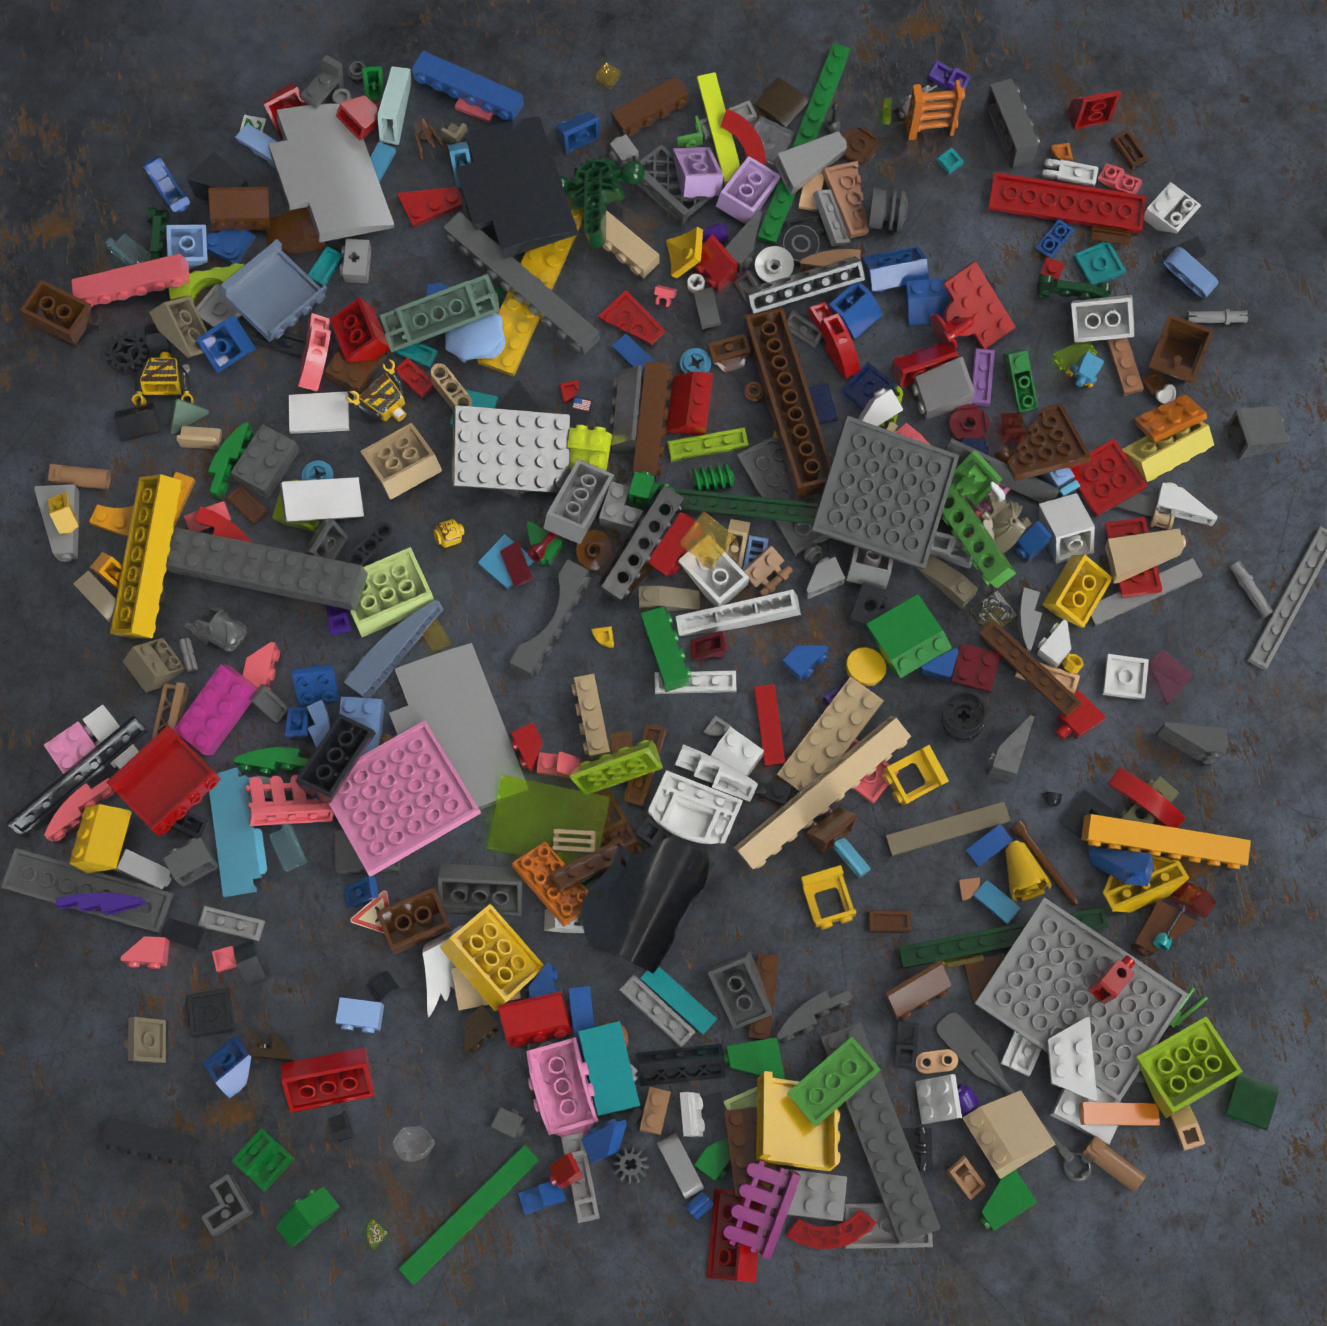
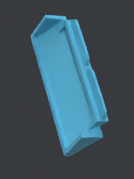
(238, 844)

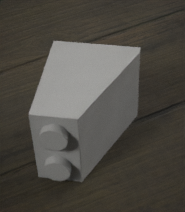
(943, 389)

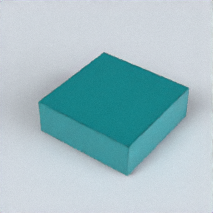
(950, 160)

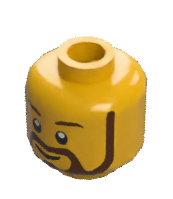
(448, 533)

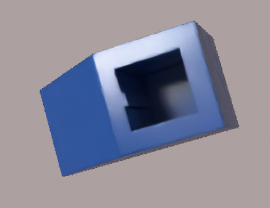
(803, 660)
(544, 982)
(604, 1141)

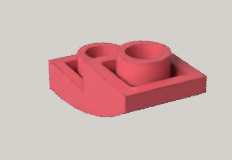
(1119, 181)
(219, 508)

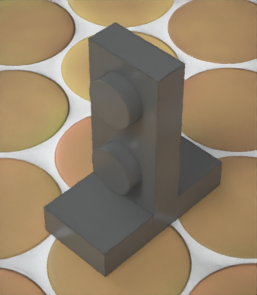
(328, 79)

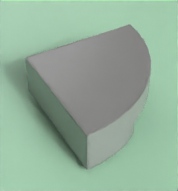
(717, 727)

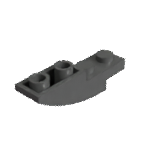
(804, 1018)

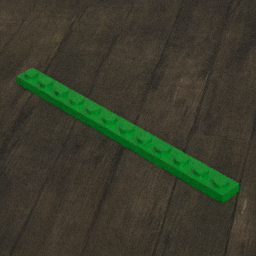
(808, 132)

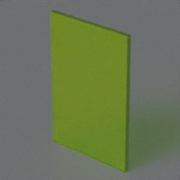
(532, 810)

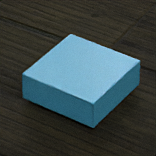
(1064, 491)

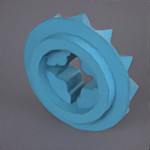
(697, 355)
(321, 466)

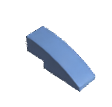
(322, 721)

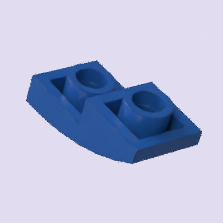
(1055, 239)
(989, 845)

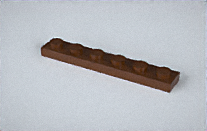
(1030, 669)

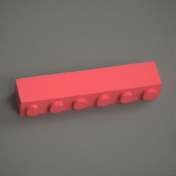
(132, 280)

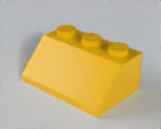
(1077, 590)
(100, 838)

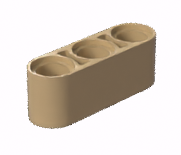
(446, 382)

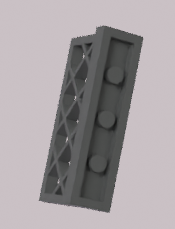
(660, 195)

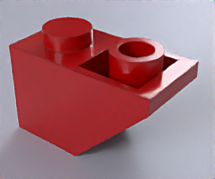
(529, 745)

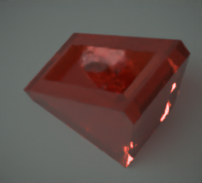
(1012, 427)

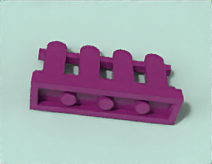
(773, 1223)

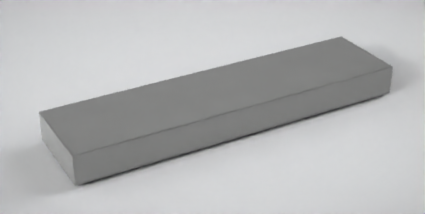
(657, 1011)

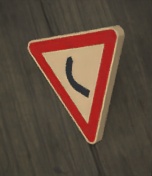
(367, 915)

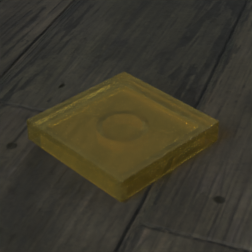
(707, 540)

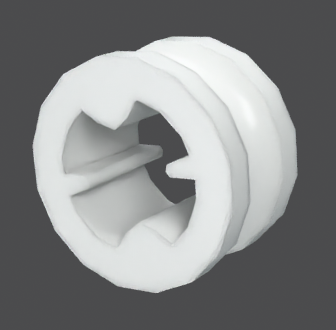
(692, 279)

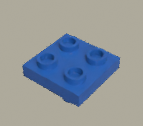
(315, 684)

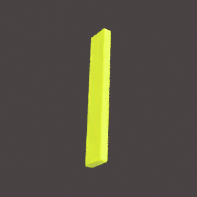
(715, 113)

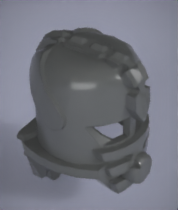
(220, 631)

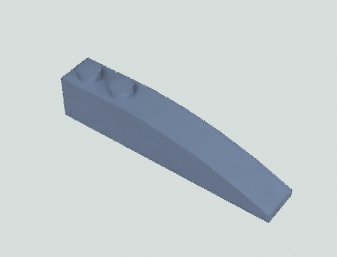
(389, 651)

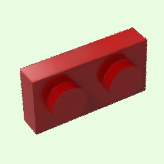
(414, 378)

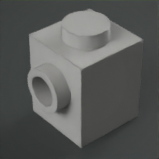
(623, 150)

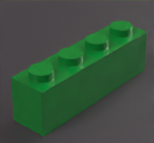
(665, 649)

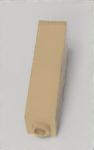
(1141, 552)

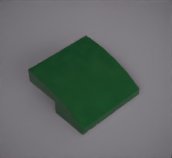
(1252, 1101)

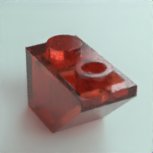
(1195, 898)

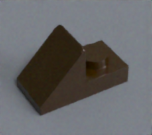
(278, 1052)

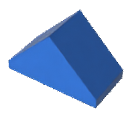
(940, 667)

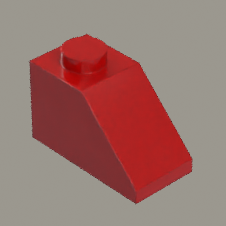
(565, 1171)

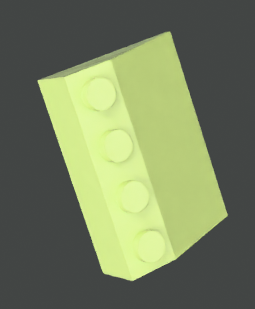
(391, 592)

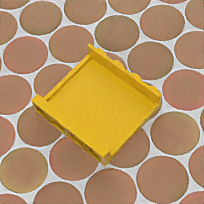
(787, 1134)

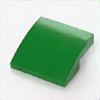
(263, 1159)

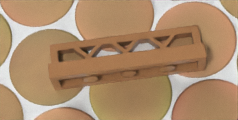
(177, 707)

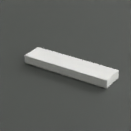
(703, 683)

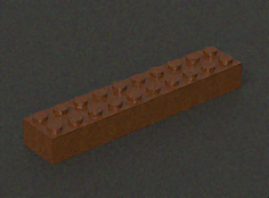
(788, 400)

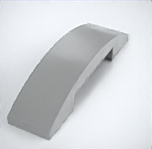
(582, 1190)

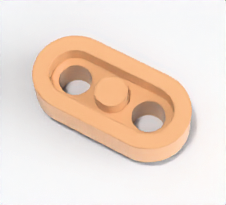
(937, 1062)

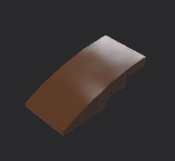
(618, 827)

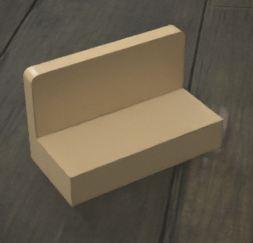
(199, 437)

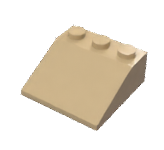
(401, 461)
(1008, 1132)

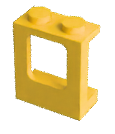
(928, 768)
(824, 881)

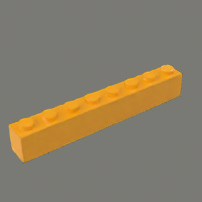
(1165, 840)

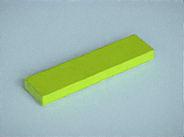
(707, 444)

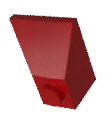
(283, 98)

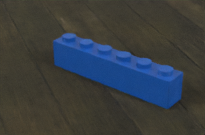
(468, 86)

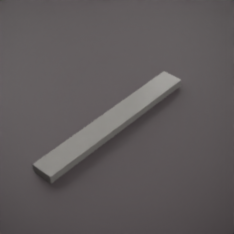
(1290, 601)

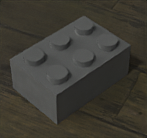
(265, 461)

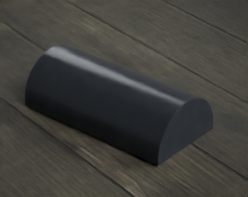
(334, 758)

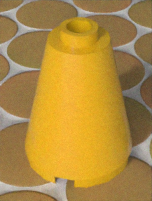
(1024, 873)

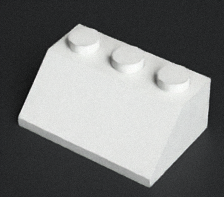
(1103, 318)

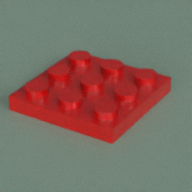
(1107, 478)

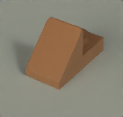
(966, 1178)

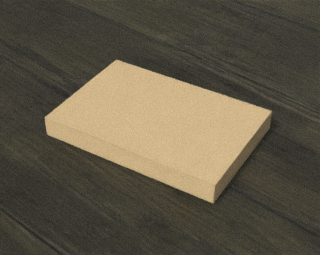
(467, 995)

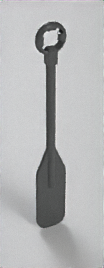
(985, 1065)

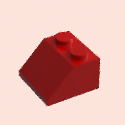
(716, 264)

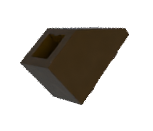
(478, 1028)

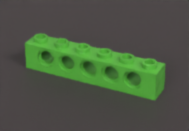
(1001, 568)

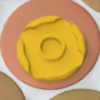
(866, 666)

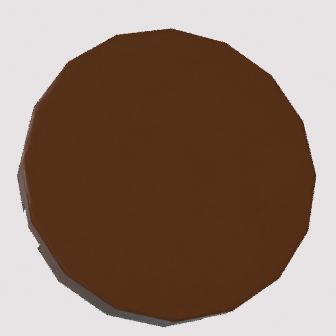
(860, 145)

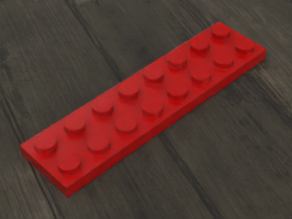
(1067, 202)

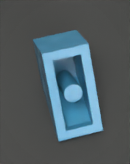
(459, 156)

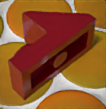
(709, 646)

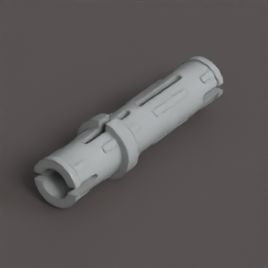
(1218, 316)
(1247, 583)

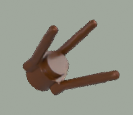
(424, 131)

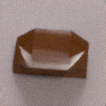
(730, 353)

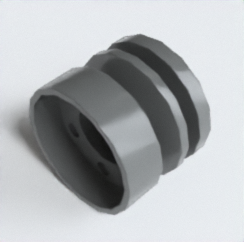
(887, 209)

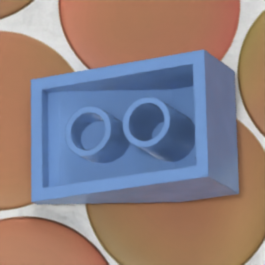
(367, 712)

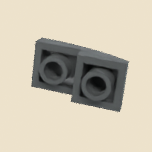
(707, 308)

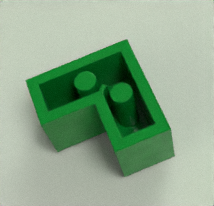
(642, 490)
(306, 1215)

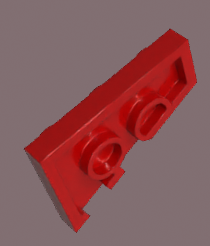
(430, 204)
(632, 318)

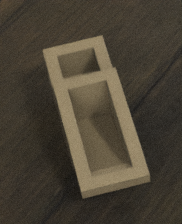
(97, 595)

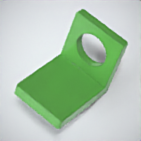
(691, 140)

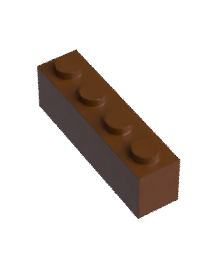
(650, 107)

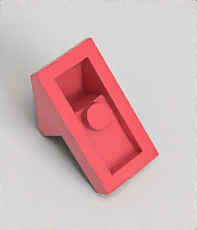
(557, 765)

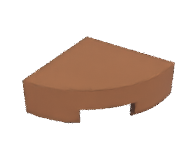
(968, 888)

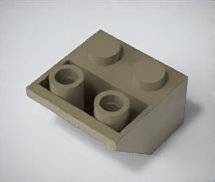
(153, 664)

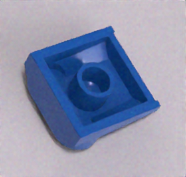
(229, 245)

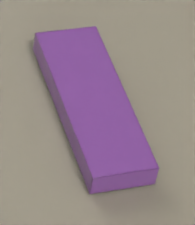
(982, 376)

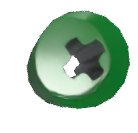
(713, 477)

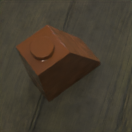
(1158, 922)

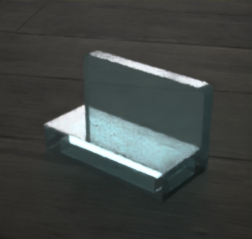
(128, 250)
(288, 848)

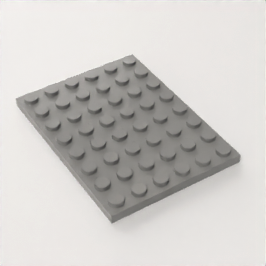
(1045, 990)

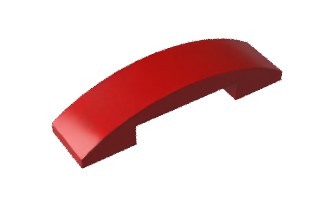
(1146, 798)

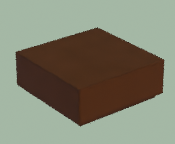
(1153, 383)

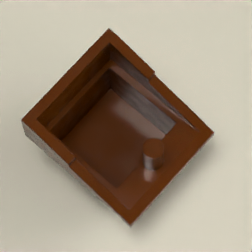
(1181, 348)

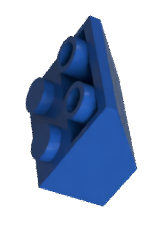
(856, 309)

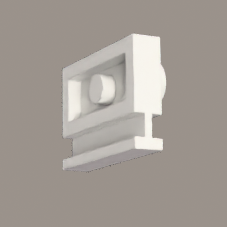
(1020, 1054)
(691, 1114)

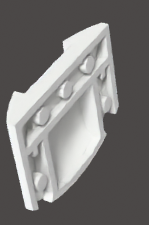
(694, 810)

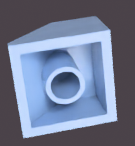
(189, 242)

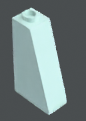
(394, 105)

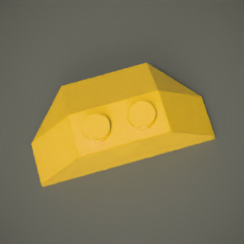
(1165, 879)

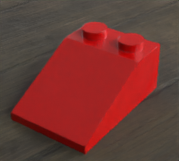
(1093, 109)

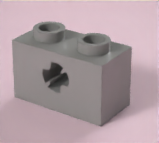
(356, 271)

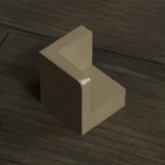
(454, 134)

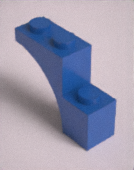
(165, 184)

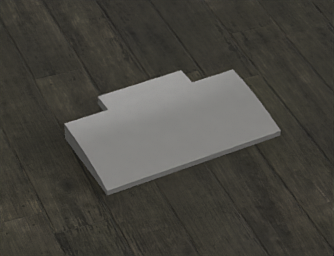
(328, 173)
(463, 716)

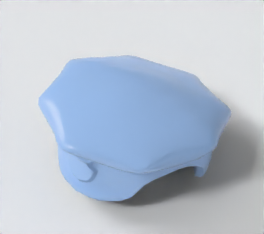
(477, 339)

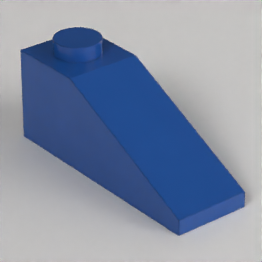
(1127, 866)

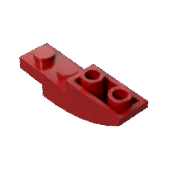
(838, 339)

